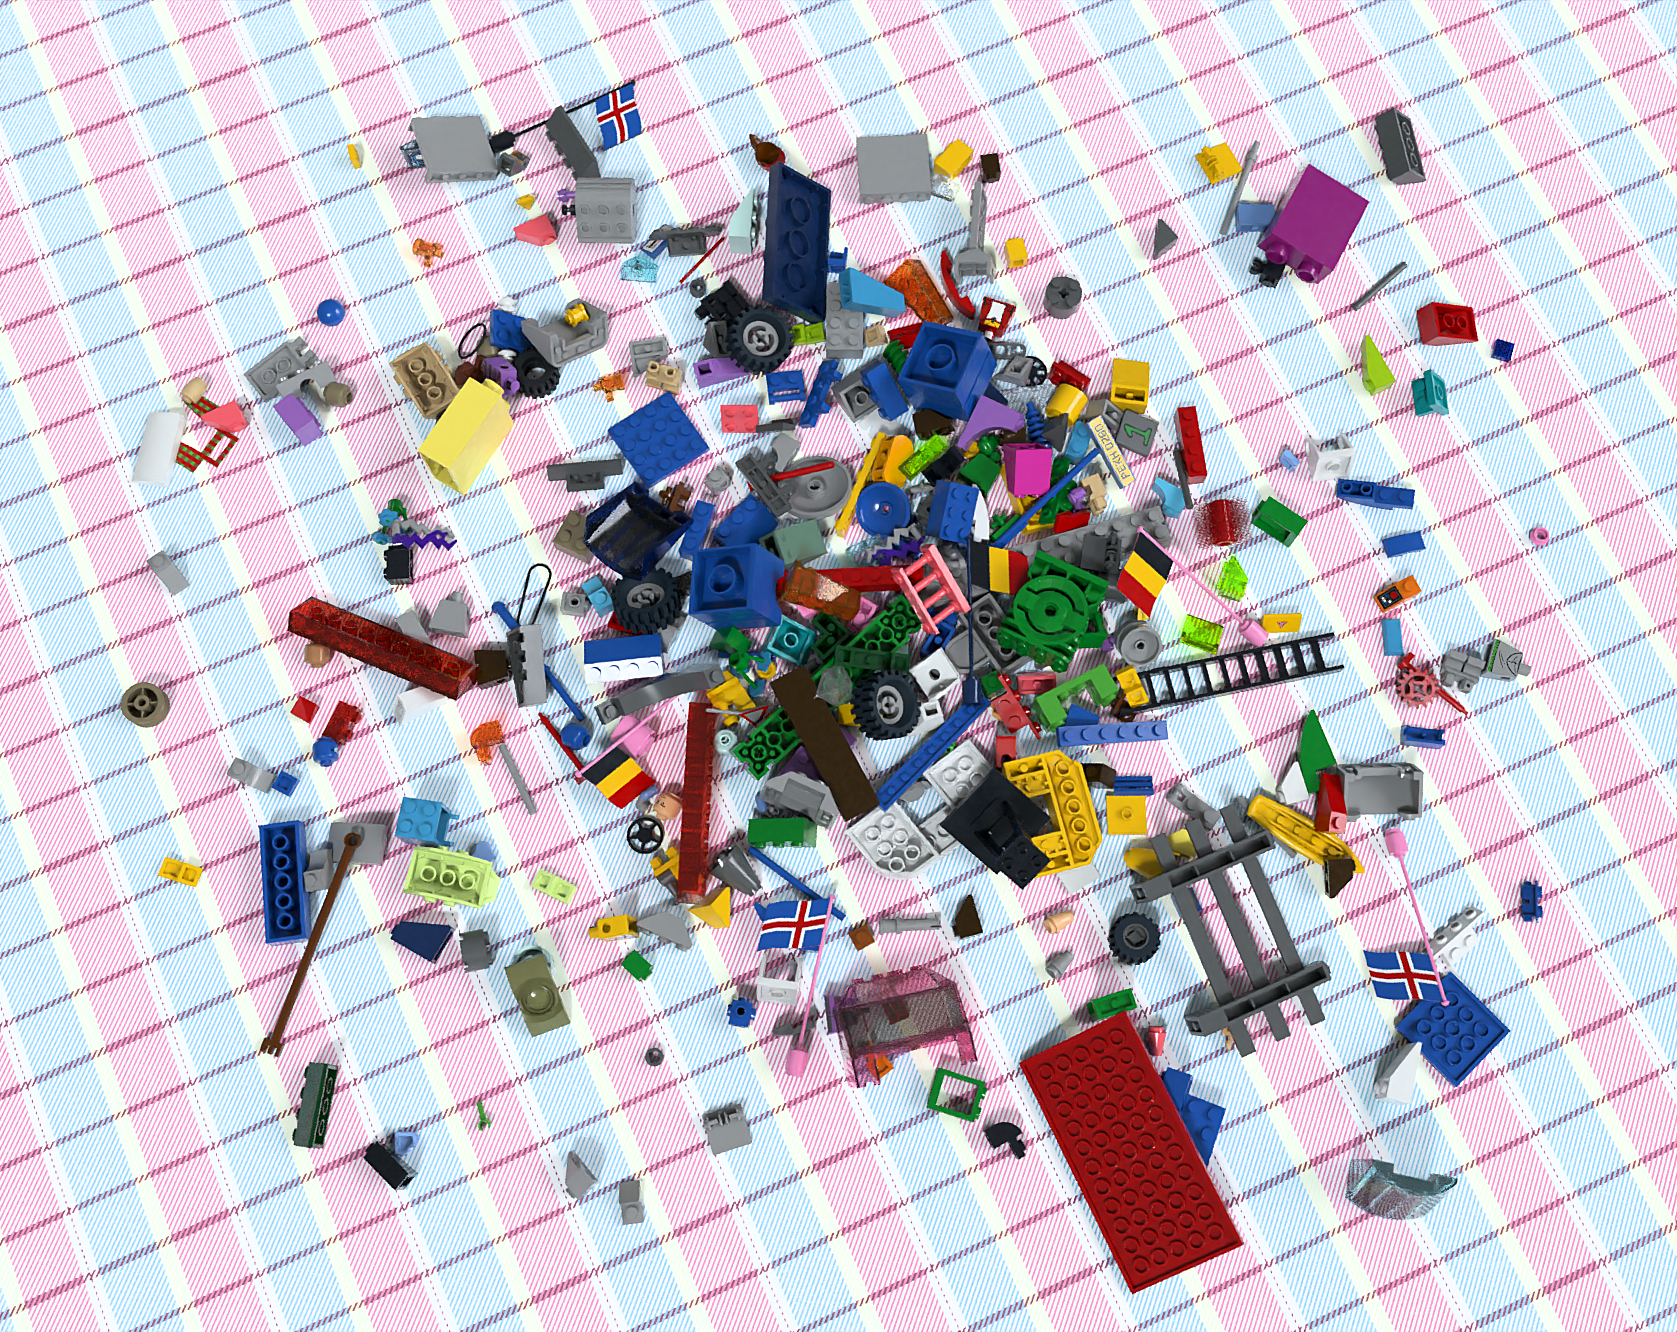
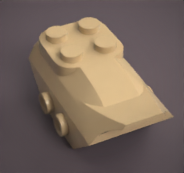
(425, 379)

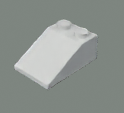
(1399, 1078)

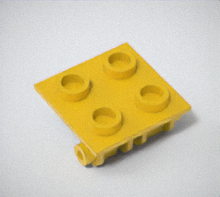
(1218, 162)

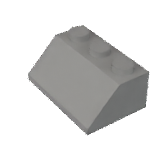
(854, 396)

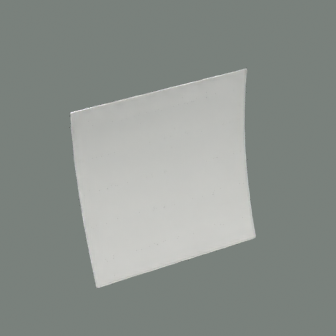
(890, 428)
(1078, 877)

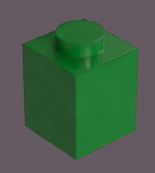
(991, 685)
(637, 966)

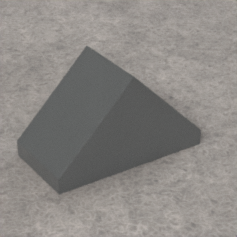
(1164, 239)
(715, 339)
(1056, 430)

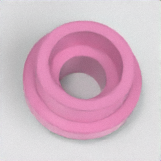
(1543, 532)

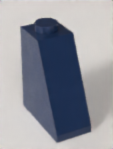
(423, 938)

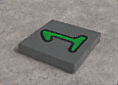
(1136, 433)

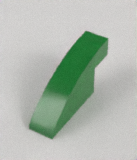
(1313, 752)

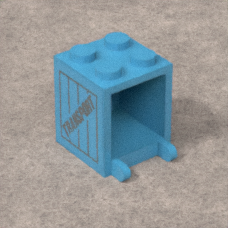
(424, 822)

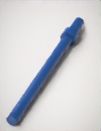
(792, 880)

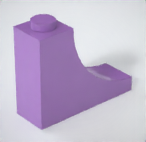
(989, 417)

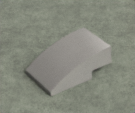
(372, 846)

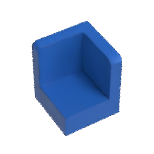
(837, 261)

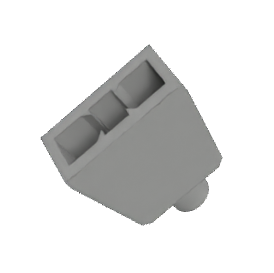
(451, 617)

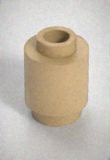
(194, 390)

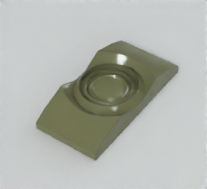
(537, 995)

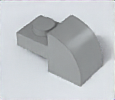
(669, 635)

